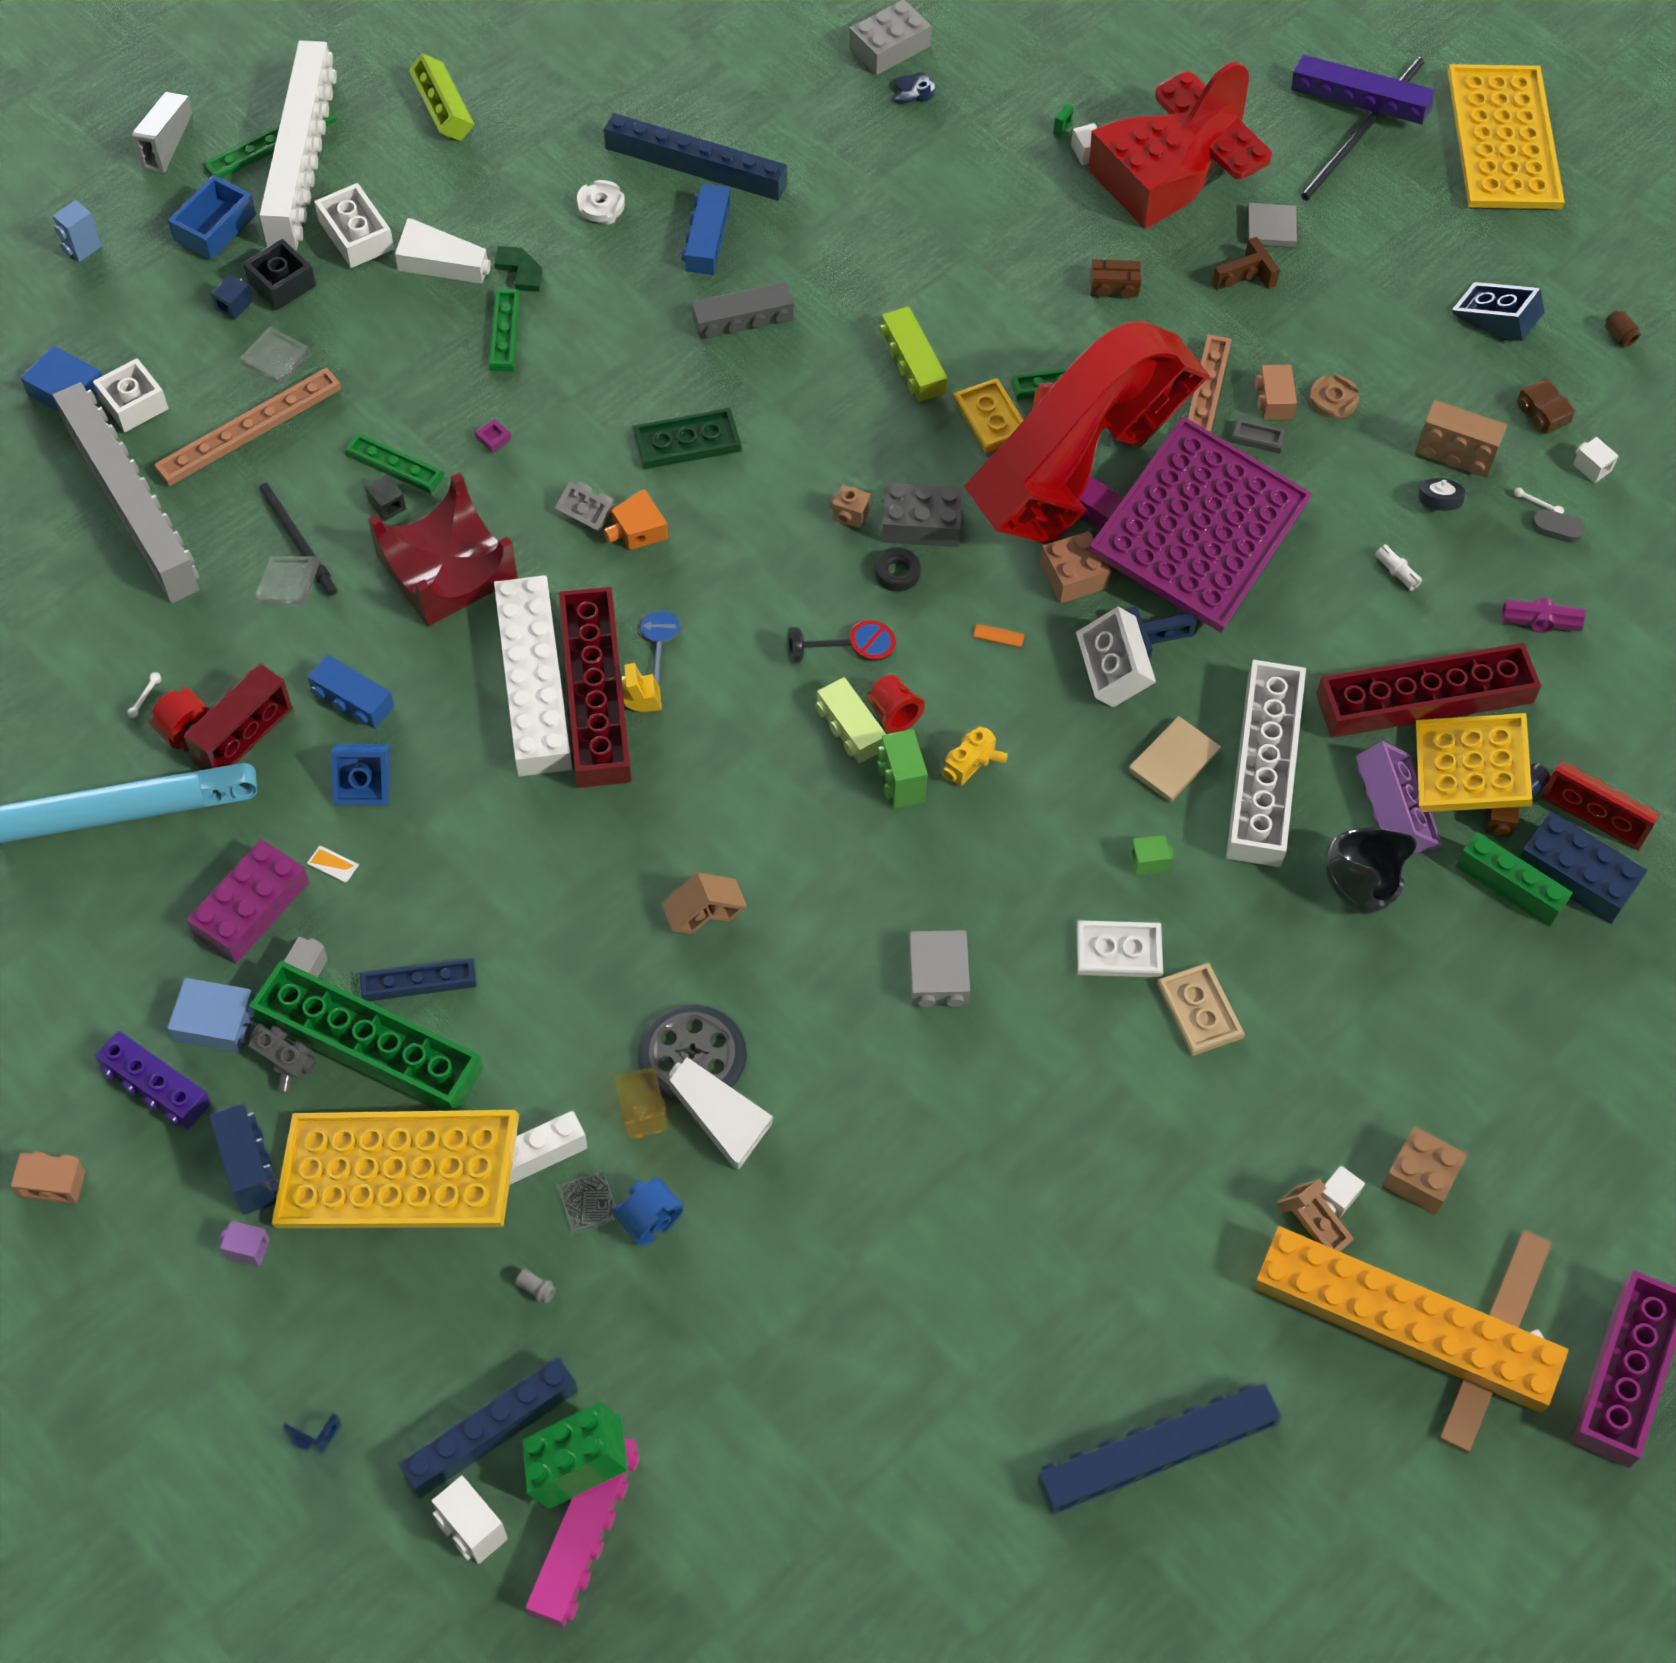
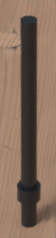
(322, 575)

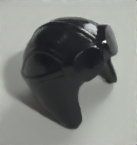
(1368, 867)

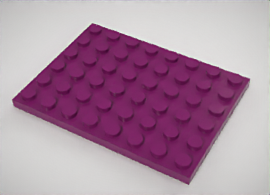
(1200, 523)

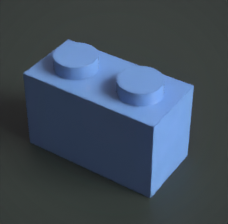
(77, 231)

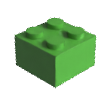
(902, 769)

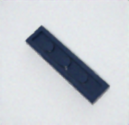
(418, 979)

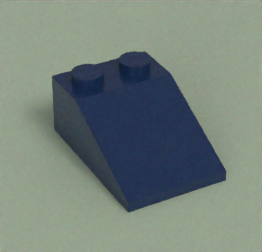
(1501, 309)

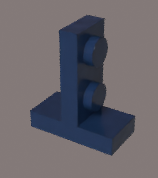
(1164, 629)

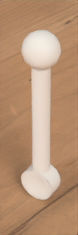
(1519, 492)
(155, 679)

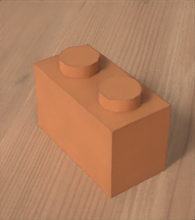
(1277, 392)
(48, 1177)

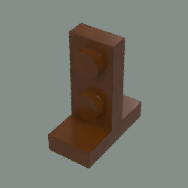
(1255, 263)

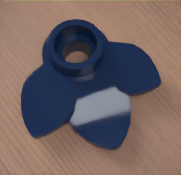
(914, 88)

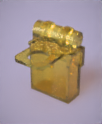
(642, 1103)

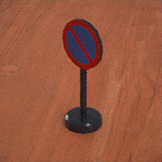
(867, 638)

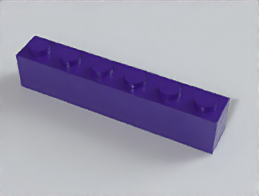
(1362, 89)

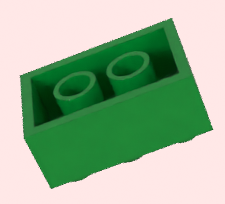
(574, 1455)

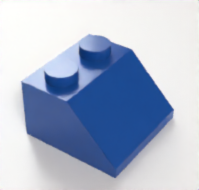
(361, 774)

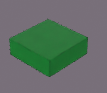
(1063, 120)

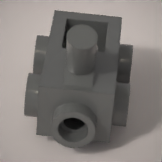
(288, 1056)

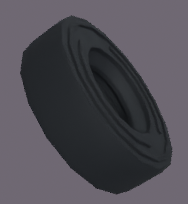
(897, 583)

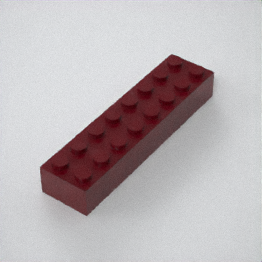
(594, 687)
(1427, 690)

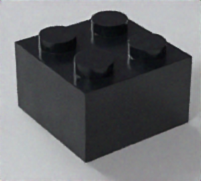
(279, 274)

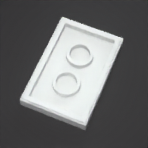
(1119, 949)

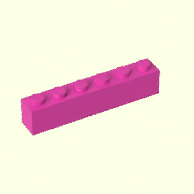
(576, 1546)

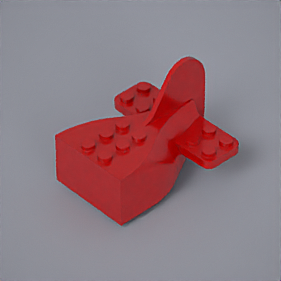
(1166, 159)

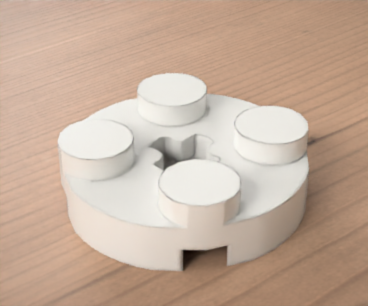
(600, 212)

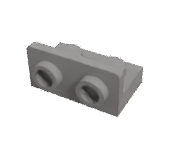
(585, 506)

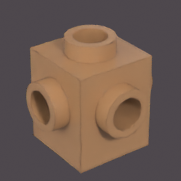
(850, 506)

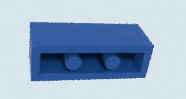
(350, 692)

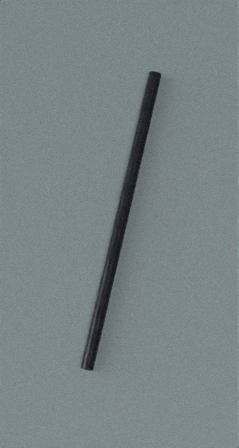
(1354, 138)

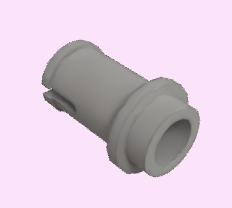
(536, 1286)

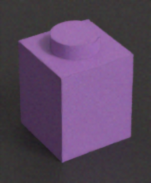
(244, 1243)

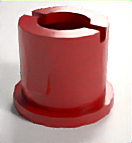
(895, 704)

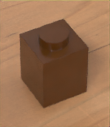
(1501, 821)

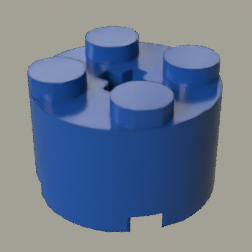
(648, 1211)

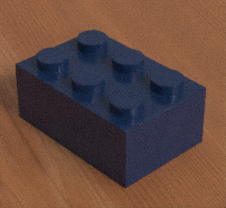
(245, 1158)

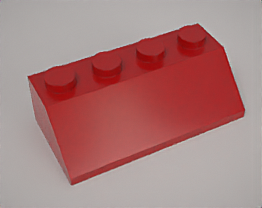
(1600, 805)

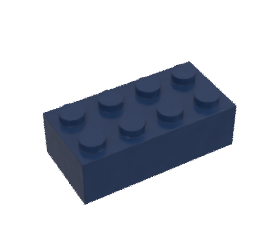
(1590, 869)

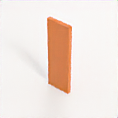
(998, 635)

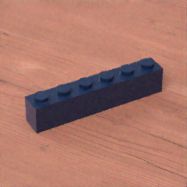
(488, 1427)

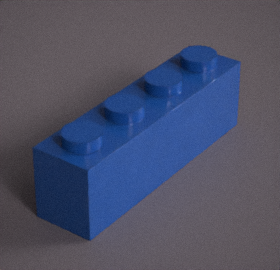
(707, 229)

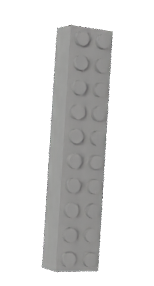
(128, 492)

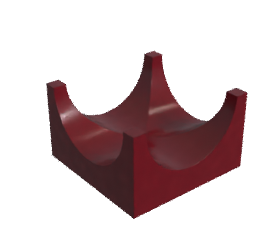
(445, 556)

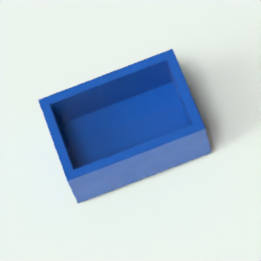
(212, 217)

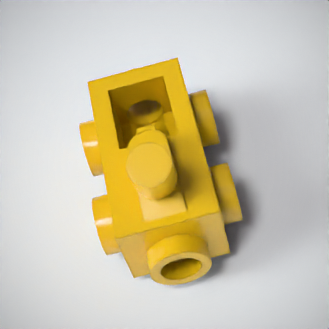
(975, 750)

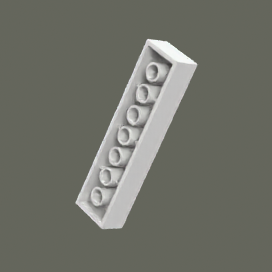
(532, 676)
(1266, 764)

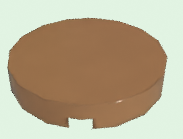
(1334, 396)

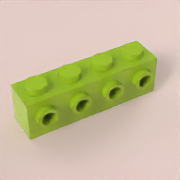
(441, 97)
(913, 354)

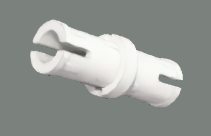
(1398, 567)

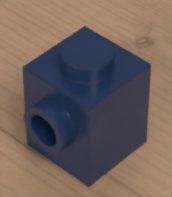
(232, 296)

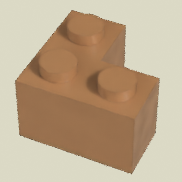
(703, 899)

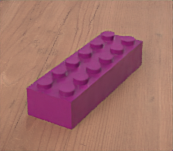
(1629, 1371)

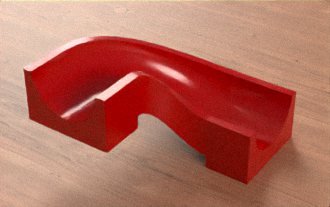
(1120, 383)

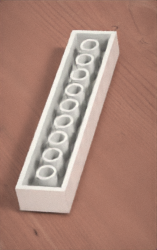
(298, 144)

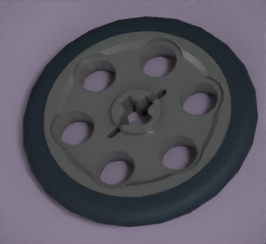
(674, 1021)

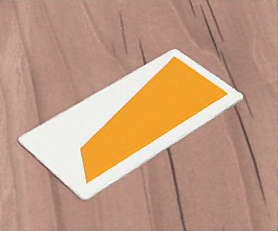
(332, 863)

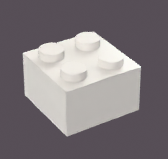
(130, 395)
(469, 1519)

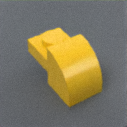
(640, 691)

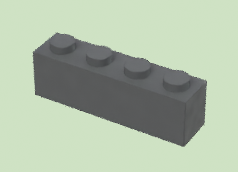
(742, 310)

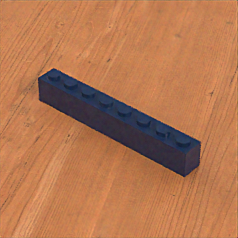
(695, 156)
(1158, 1447)

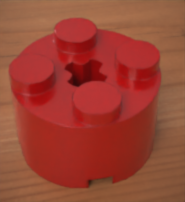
(175, 714)

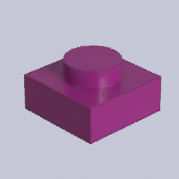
(493, 435)

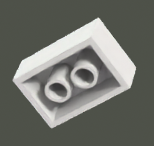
(354, 225)
(1115, 657)

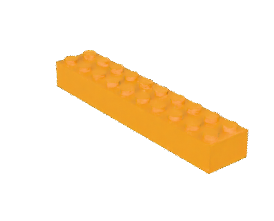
(1411, 1319)

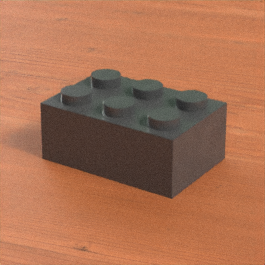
(922, 515)

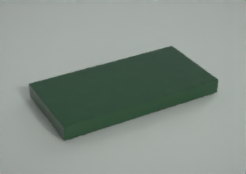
(687, 438)

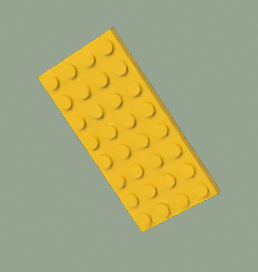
(1505, 137)
(397, 1169)

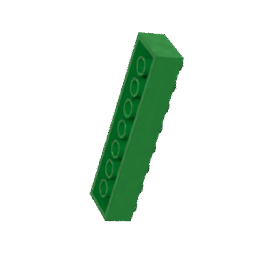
(367, 1037)

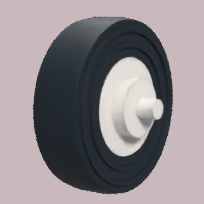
(1441, 494)

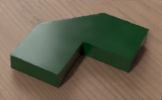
(517, 259)

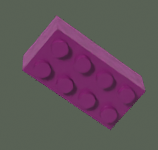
(248, 901)

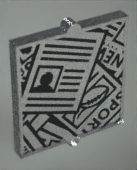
(587, 1201)

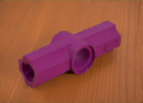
(1543, 615)

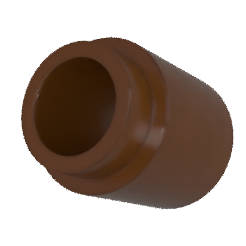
(1622, 328)

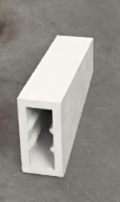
(440, 254)
(722, 1112)

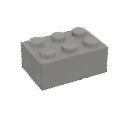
(890, 37)

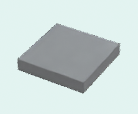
(1273, 224)

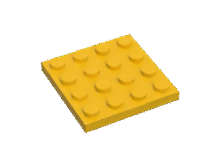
(1473, 763)

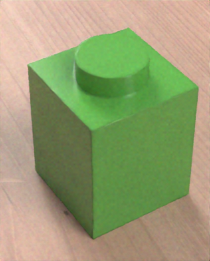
(1151, 855)

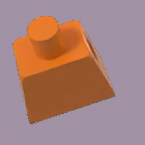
(637, 522)

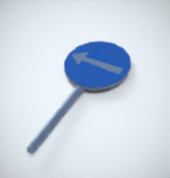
(659, 628)

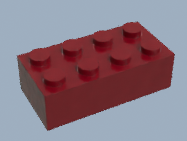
(239, 719)

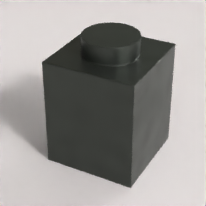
(385, 497)

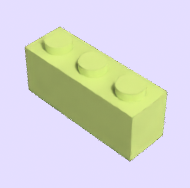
(850, 720)

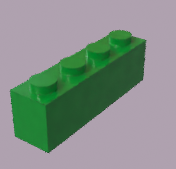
(1513, 879)

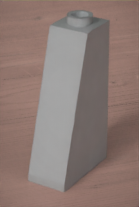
(161, 131)

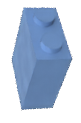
(212, 1015)

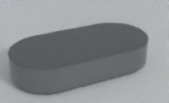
(1558, 525)

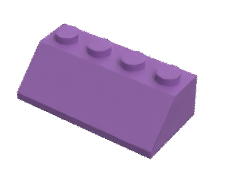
(1395, 794)

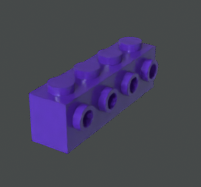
(153, 1080)

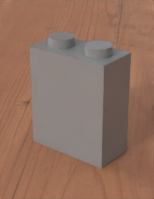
(939, 968)

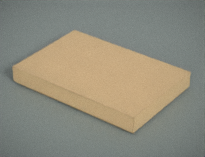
(1174, 759)
(1200, 1009)

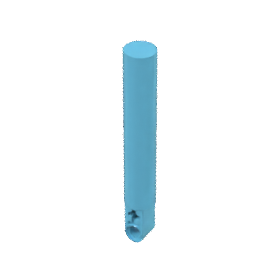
(127, 802)

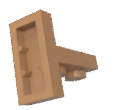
(1316, 1214)

